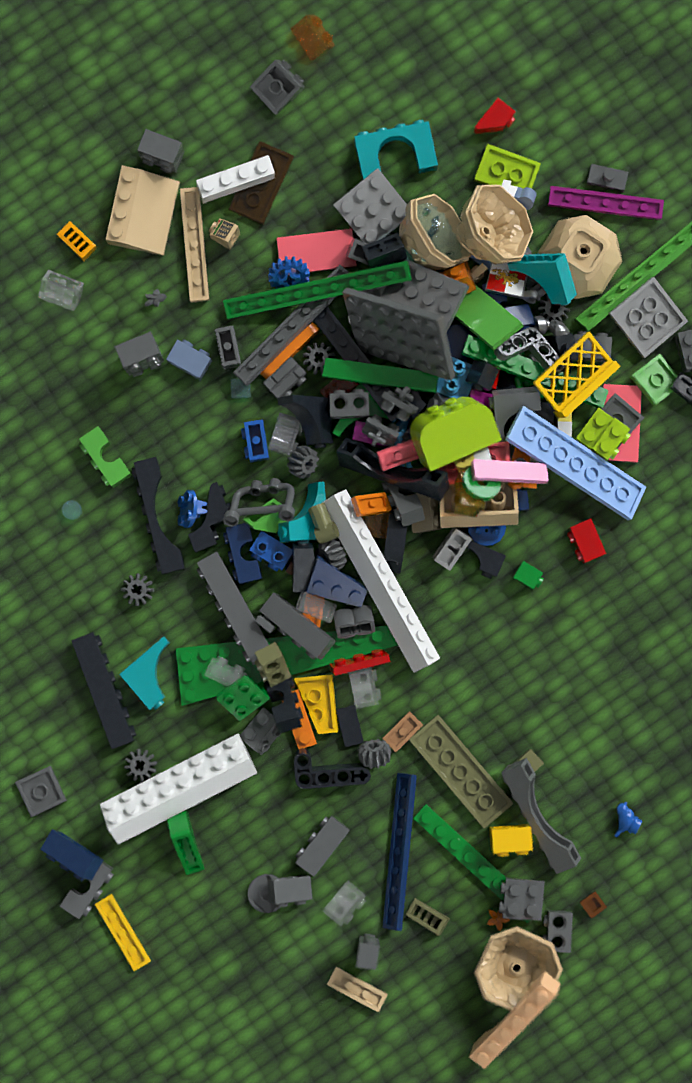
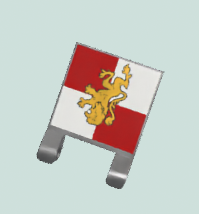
(509, 283)

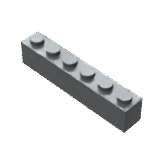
(232, 603)

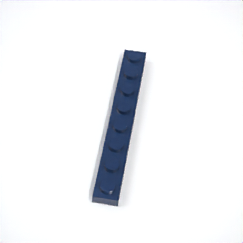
(399, 851)

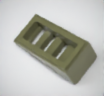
(438, 931)

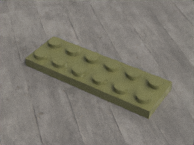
(461, 771)

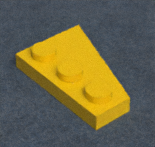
(320, 701)

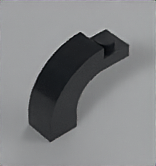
(395, 543)

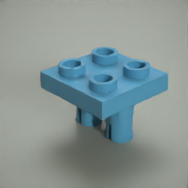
(457, 386)

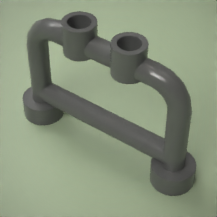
(285, 511)

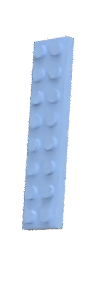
(575, 463)

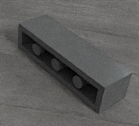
(297, 626)

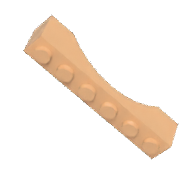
(531, 1004)

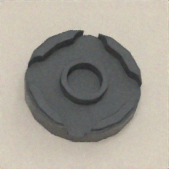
(259, 895)

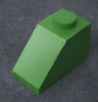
(265, 522)

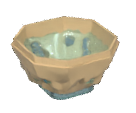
(431, 234)

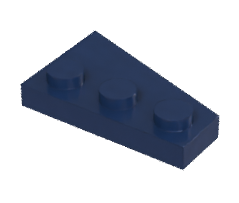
(333, 584)

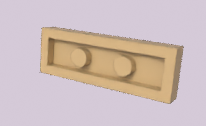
(357, 989)

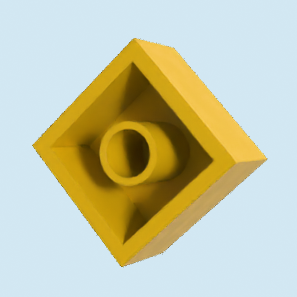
(511, 839)

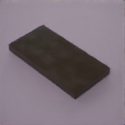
(257, 200)

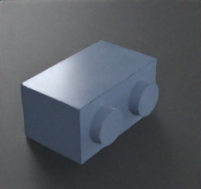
(189, 359)

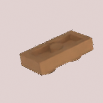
(402, 731)

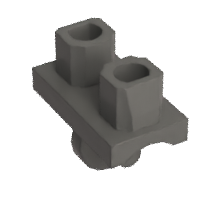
(406, 407)
(379, 432)

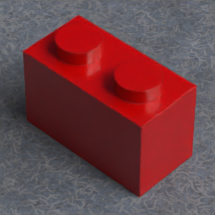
(586, 541)

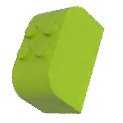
(452, 431)

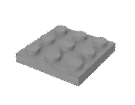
(372, 207)
(648, 317)

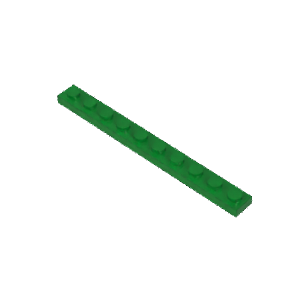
(317, 289)

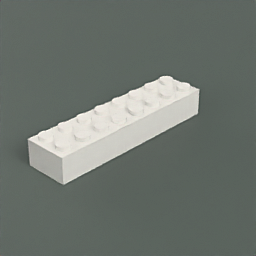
(178, 788)

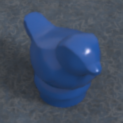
(627, 820)

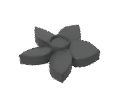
(155, 299)

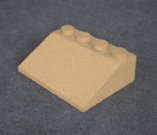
(142, 211)
(497, 511)

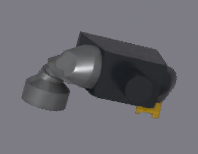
(560, 340)

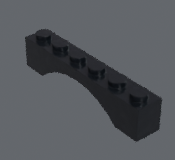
(361, 459)
(149, 477)

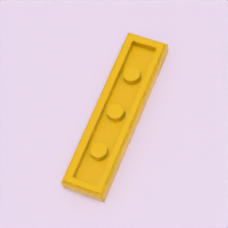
(122, 932)

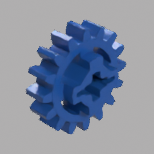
(296, 269)

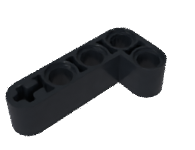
(332, 771)

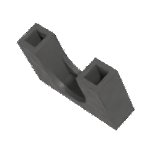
(507, 403)

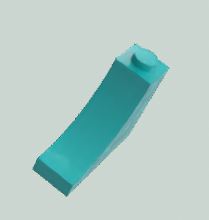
(551, 273)
(302, 525)
(143, 675)

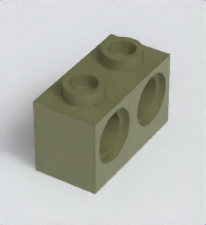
(272, 665)

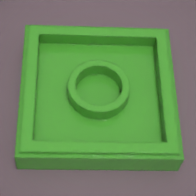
(655, 379)

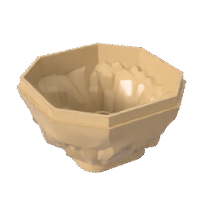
(494, 225)
(504, 950)

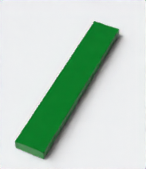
(379, 375)

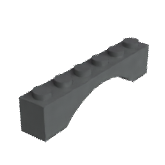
(559, 850)

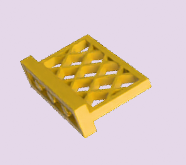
(584, 389)

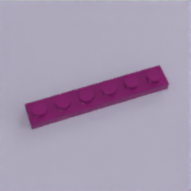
(606, 203)

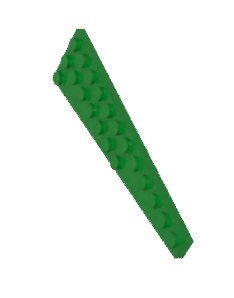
(195, 660)

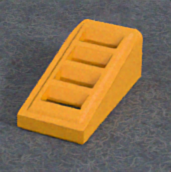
(87, 251)

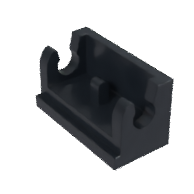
(385, 251)

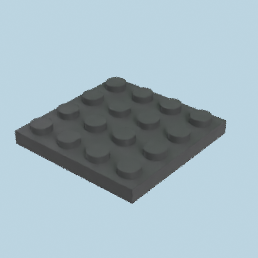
(428, 292)

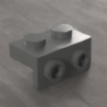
(261, 732)

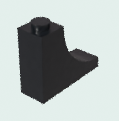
(313, 416)
(302, 564)

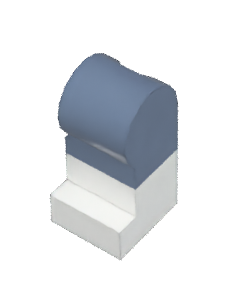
(525, 196)

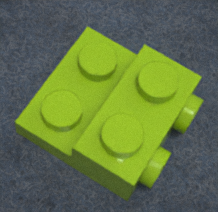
(603, 434)

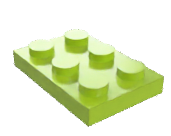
(504, 165)

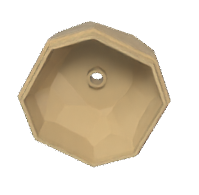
(591, 270)

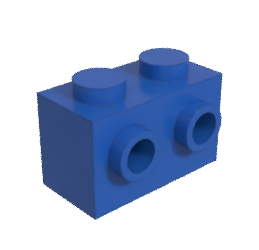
(256, 441)
(272, 551)

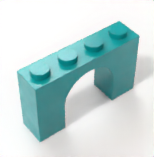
(417, 136)

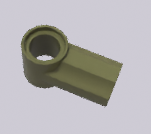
(325, 528)

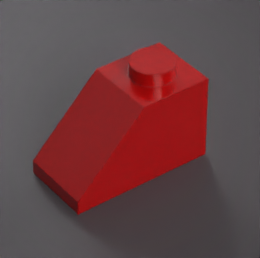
(496, 118)

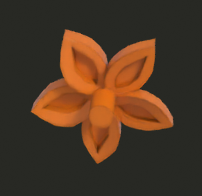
(497, 919)

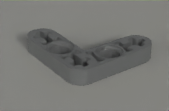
(533, 344)

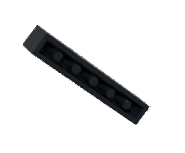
(103, 690)

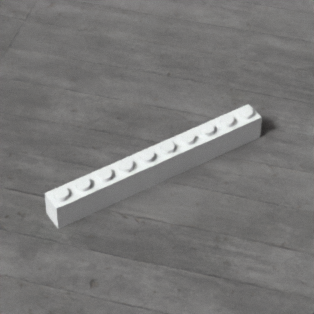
(381, 583)

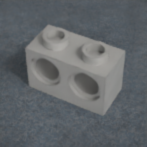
(451, 548)

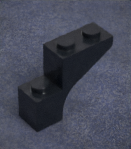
(205, 536)

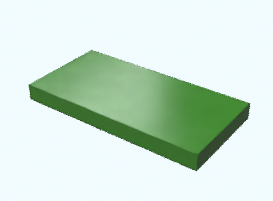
(487, 318)

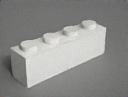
(235, 179)

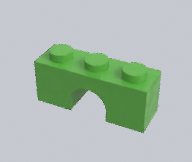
(94, 444)

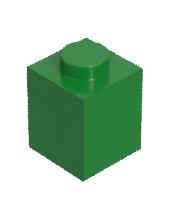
(528, 576)

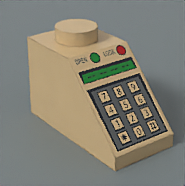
(224, 233)

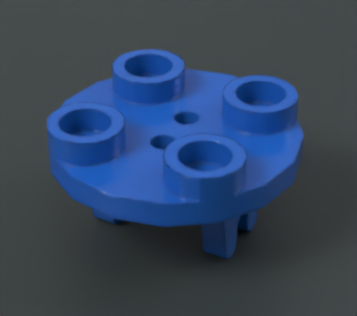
(190, 509)
(488, 538)

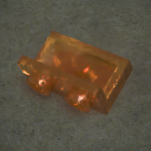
(312, 36)

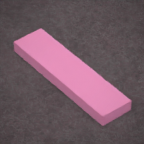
(509, 471)

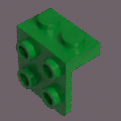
(243, 697)

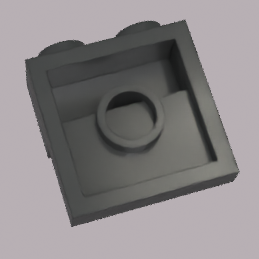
(278, 86)
(522, 899)

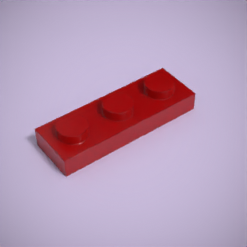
(359, 662)

